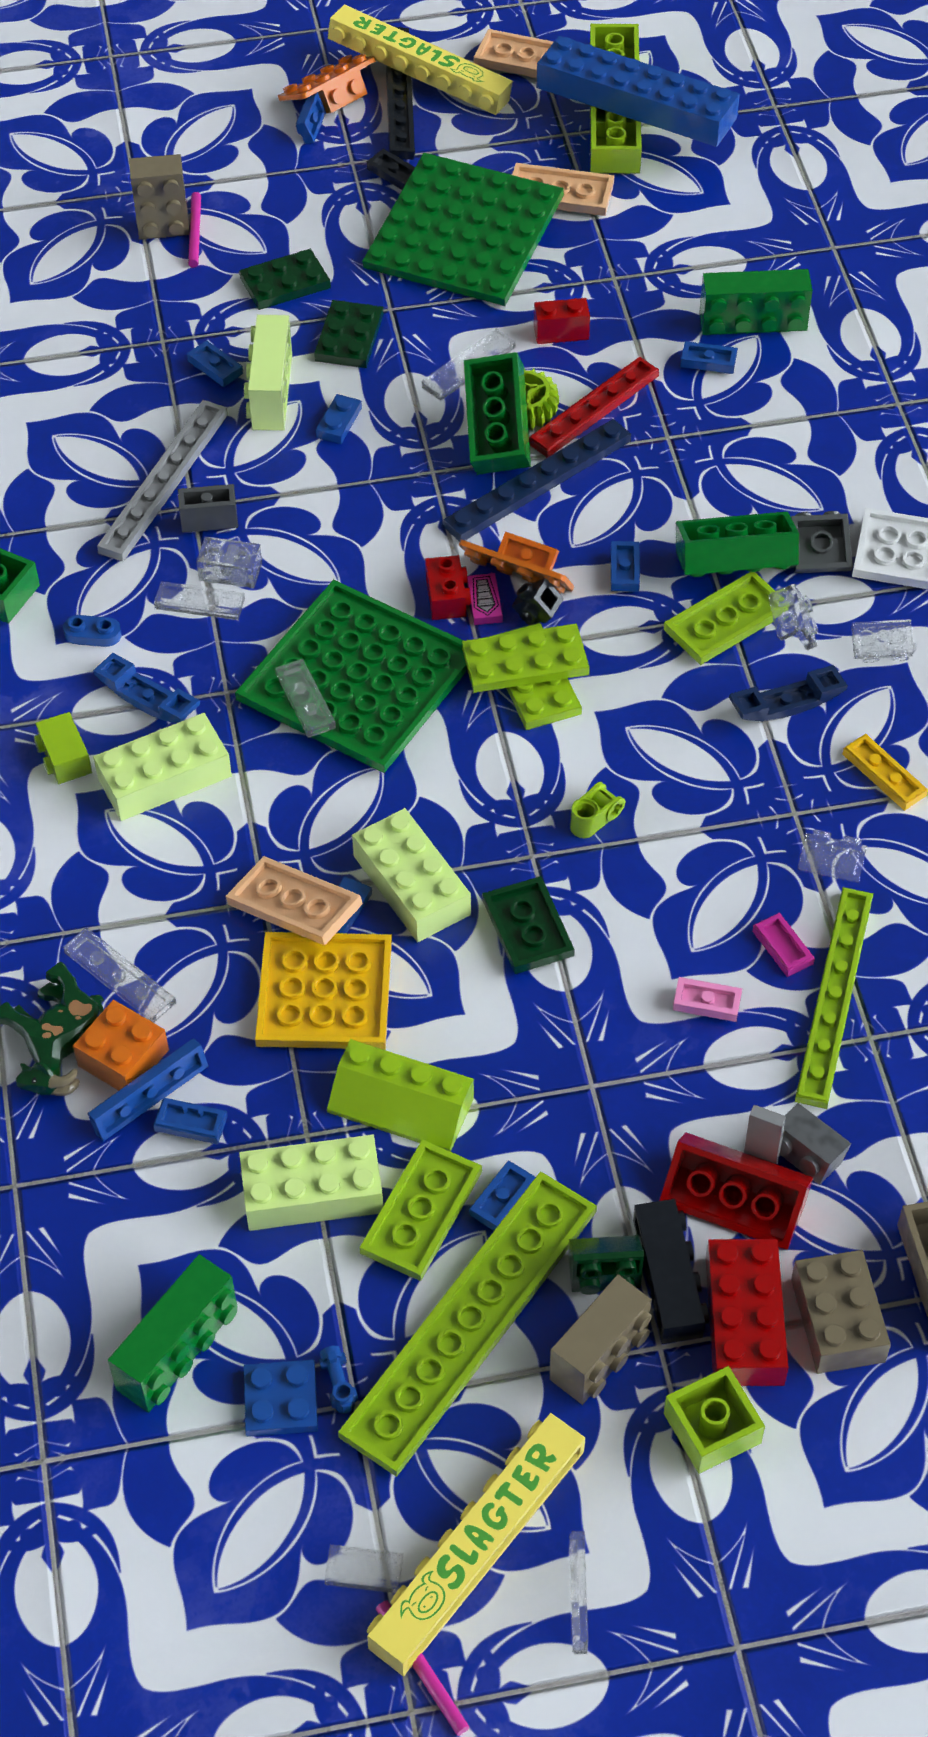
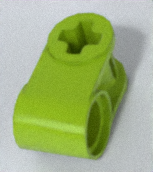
(594, 811)

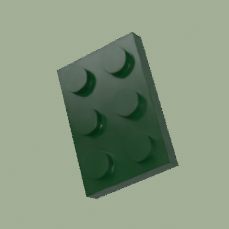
(284, 279)
(349, 334)
(528, 925)

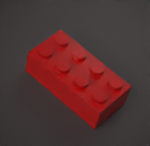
(747, 1310)

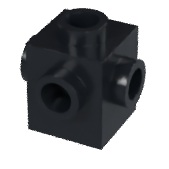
(537, 602)

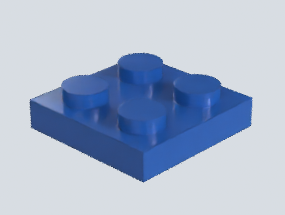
(280, 1398)

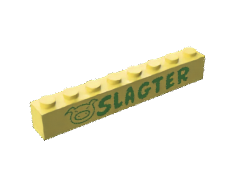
(420, 59)
(475, 1544)

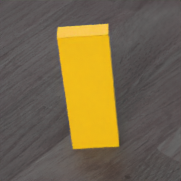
(885, 772)

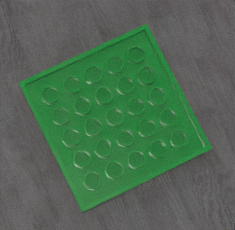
(463, 228)
(372, 668)

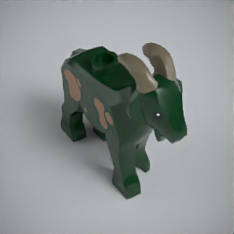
(53, 1033)

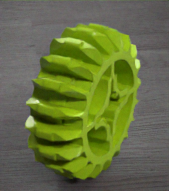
(541, 398)

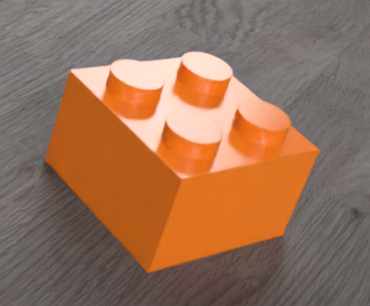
(120, 1046)

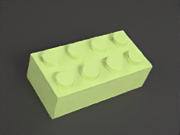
(268, 372)
(162, 766)
(411, 875)
(311, 1182)

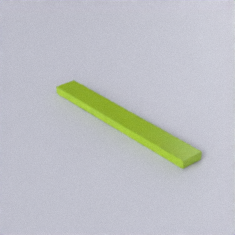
(834, 998)

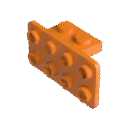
(335, 84)
(523, 556)

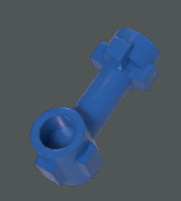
(343, 1394)

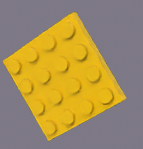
(322, 992)

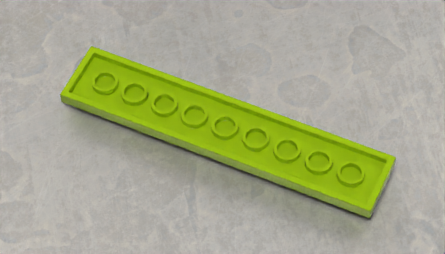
(466, 1324)

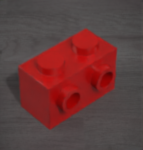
(561, 320)
(446, 587)

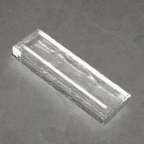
(199, 600)
(305, 698)
(578, 1592)

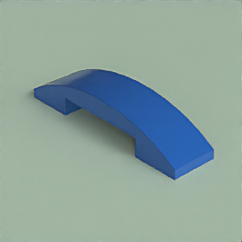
(143, 693)

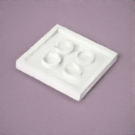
(893, 549)

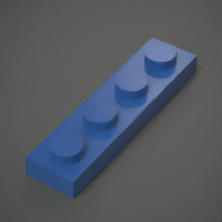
(148, 1089)

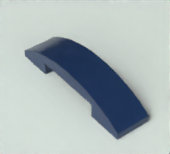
(791, 699)

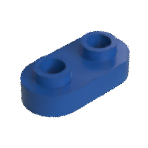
(92, 630)

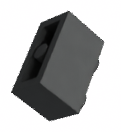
(208, 508)

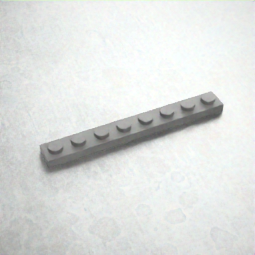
(162, 481)

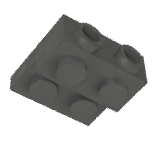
(823, 542)

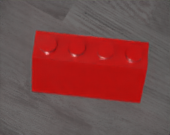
(736, 1189)

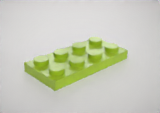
(722, 618)
(525, 658)
(543, 701)
(421, 1210)

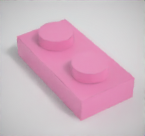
(707, 999)

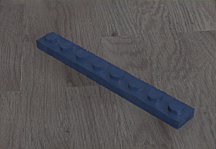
(536, 480)

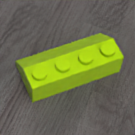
(400, 1095)

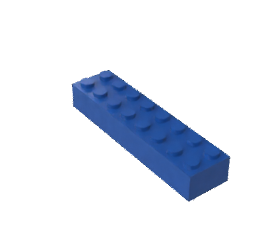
(637, 90)

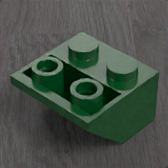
(599, 1260)

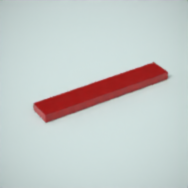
(593, 407)

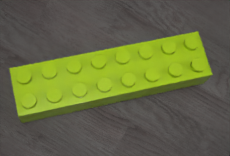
(615, 138)

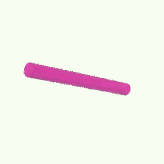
(194, 237)
(434, 1687)

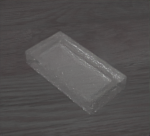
(364, 1568)

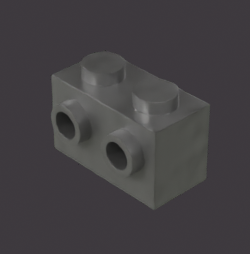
(812, 1144)

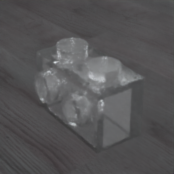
(226, 563)

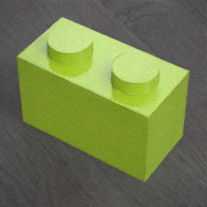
(63, 748)

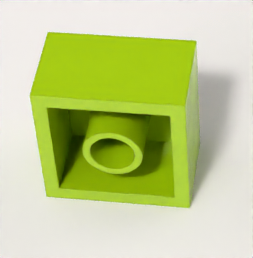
(713, 1419)

